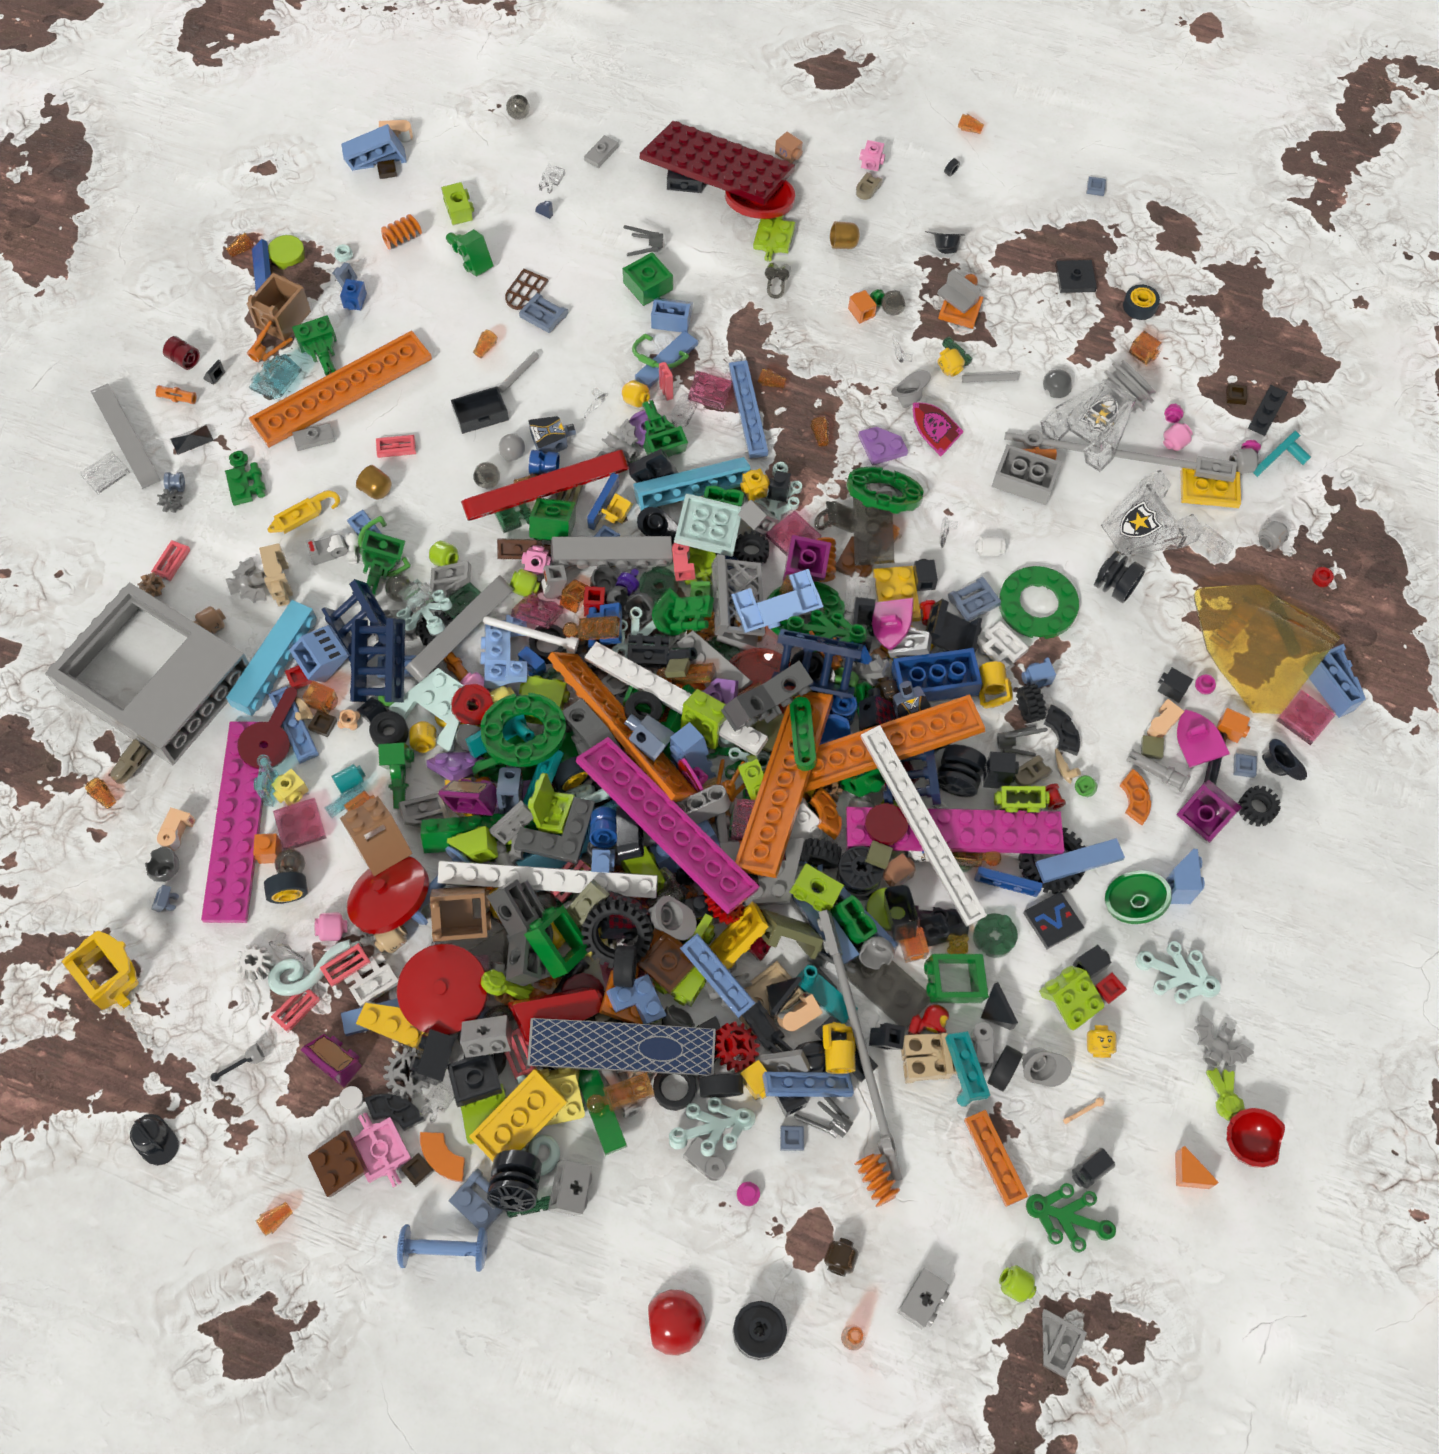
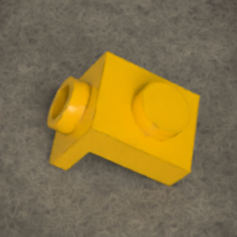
(617, 509)

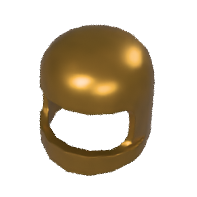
(844, 235)
(373, 482)

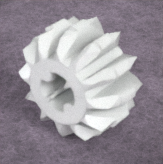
(262, 960)

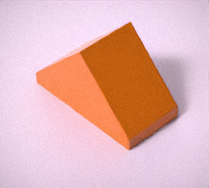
(1191, 1172)

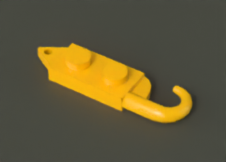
(301, 512)

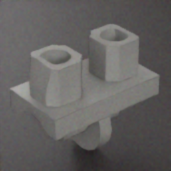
(873, 670)

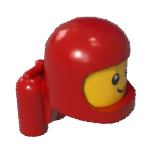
(933, 1020)

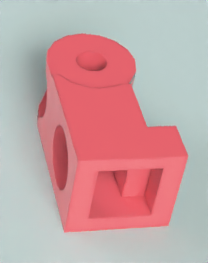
(682, 569)

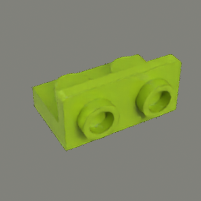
(751, 775)

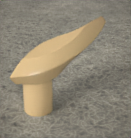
(305, 712)
(1064, 769)

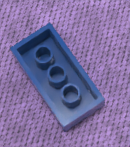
(940, 674)

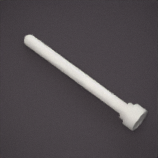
(569, 644)

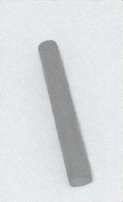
(516, 373)
(990, 377)

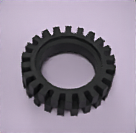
(1030, 870)
(616, 907)

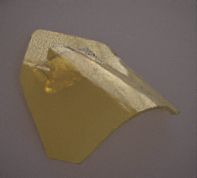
(1261, 643)

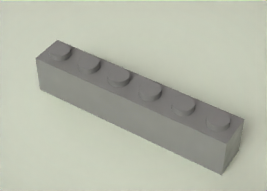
(611, 551)

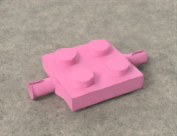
(381, 1149)

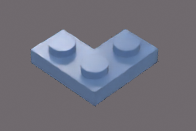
(642, 996)

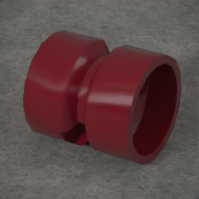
(181, 352)

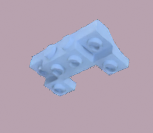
(779, 608)
(496, 656)

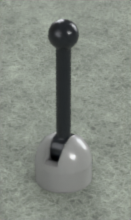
(252, 1055)

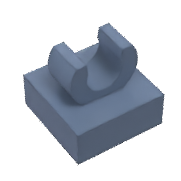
(343, 273)
(162, 899)

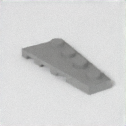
(708, 654)

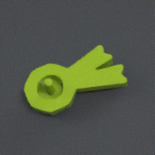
(496, 984)
(1228, 1102)

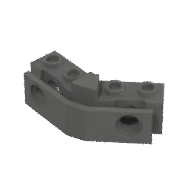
(766, 699)
(585, 726)
(516, 922)

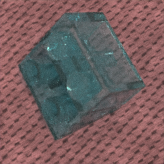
(275, 376)

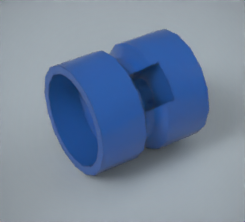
(543, 463)
(844, 707)
(603, 827)

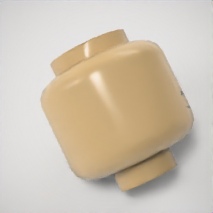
(391, 940)

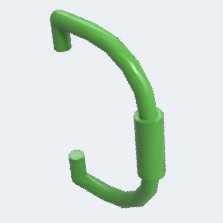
(650, 362)
(380, 519)

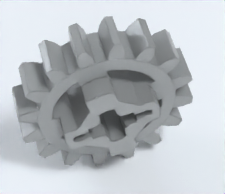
(398, 1074)

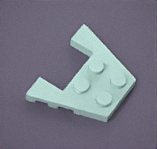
(434, 695)

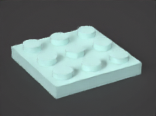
(708, 525)

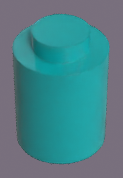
(348, 778)

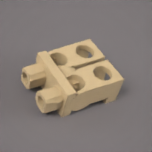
(274, 564)
(926, 1058)

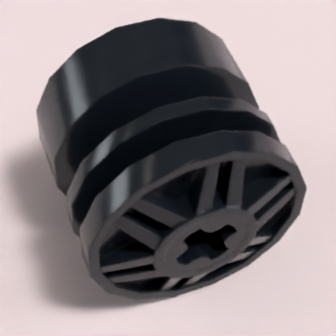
(1119, 576)
(961, 770)
(858, 883)
(514, 1180)

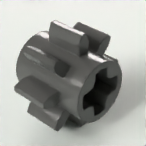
(163, 500)

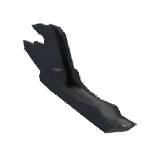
(765, 1029)

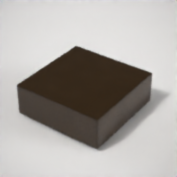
(386, 169)
(1236, 394)
(322, 723)
(417, 1169)

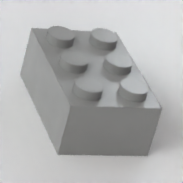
(1026, 474)

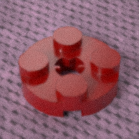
(460, 708)

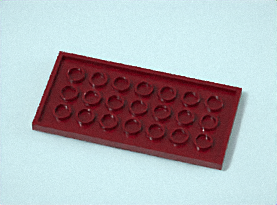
(717, 162)

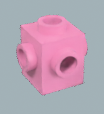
(872, 155)
(539, 553)

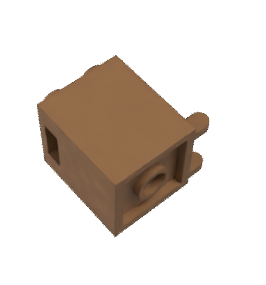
(281, 303)
(383, 848)
(453, 913)

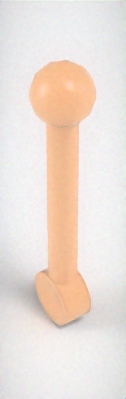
(1098, 1102)

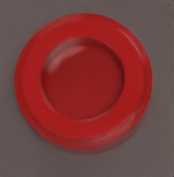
(1322, 577)

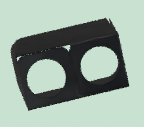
(901, 897)

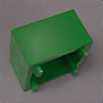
(647, 278)
(552, 519)

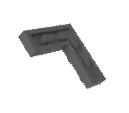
(564, 847)

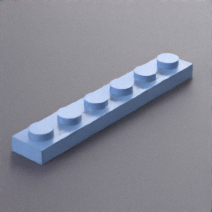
(748, 409)

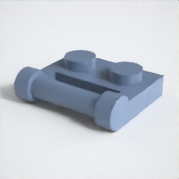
(540, 316)
(977, 603)
(472, 1205)

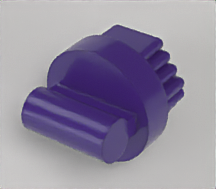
(629, 581)

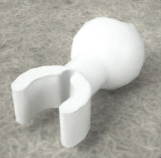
(352, 542)

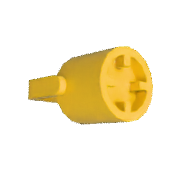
(993, 683)
(839, 1053)

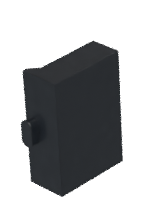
(479, 410)

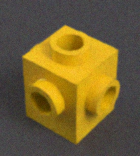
(755, 484)

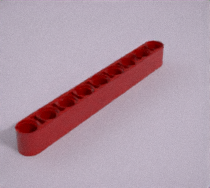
(544, 485)

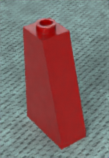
(566, 1005)

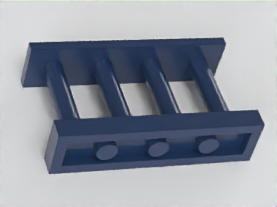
(369, 608)
(830, 648)
(394, 660)
(928, 772)

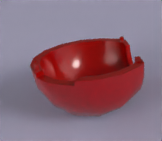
(1255, 1137)
(675, 1322)

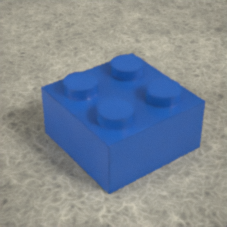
(535, 664)

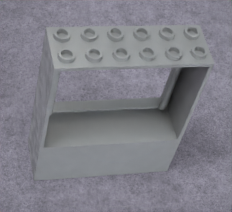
(177, 699)

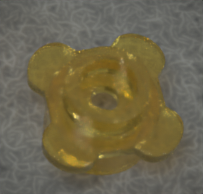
(953, 940)

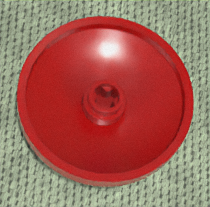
(778, 205)
(389, 898)
(441, 989)

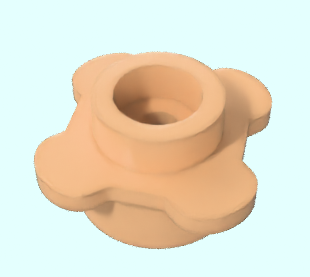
(348, 714)

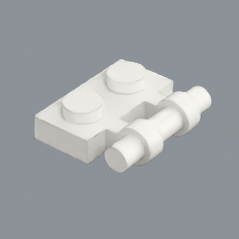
(1005, 641)
(373, 985)

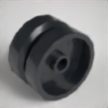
(759, 1315)

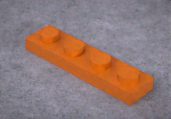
(995, 1158)

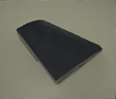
(651, 467)
(940, 924)

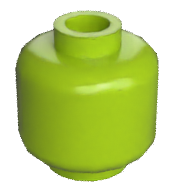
(443, 553)
(524, 583)
(1017, 1283)

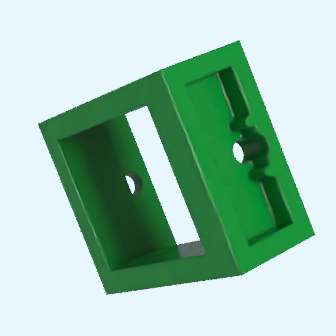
(546, 949)
(977, 976)

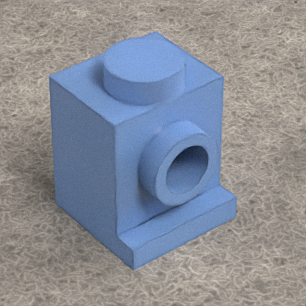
(1039, 674)
(603, 860)

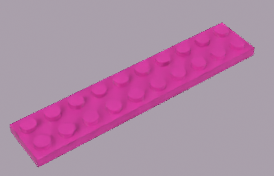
(667, 825)
(975, 831)
(232, 848)

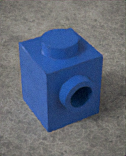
(353, 294)

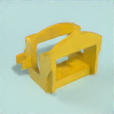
(117, 987)

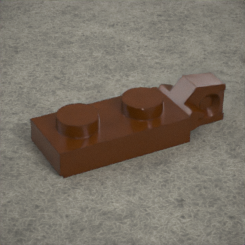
(514, 548)

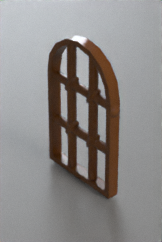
(531, 287)

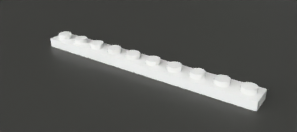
(668, 693)
(923, 826)
(546, 878)

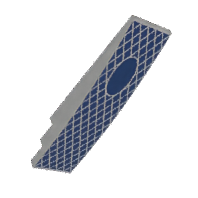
(621, 1047)

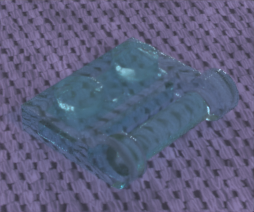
(265, 778)

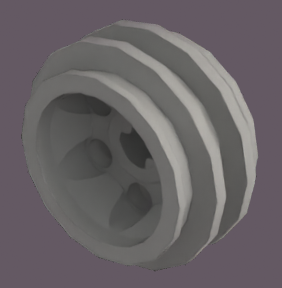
(1132, 382)

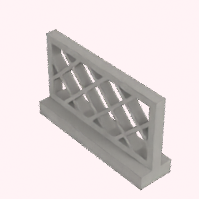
(721, 593)

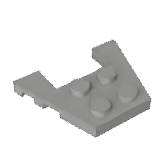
(773, 890)

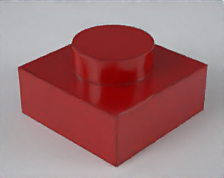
(297, 678)
(1110, 988)

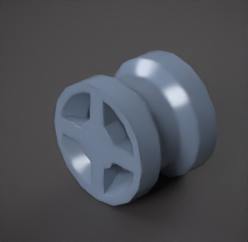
(174, 481)

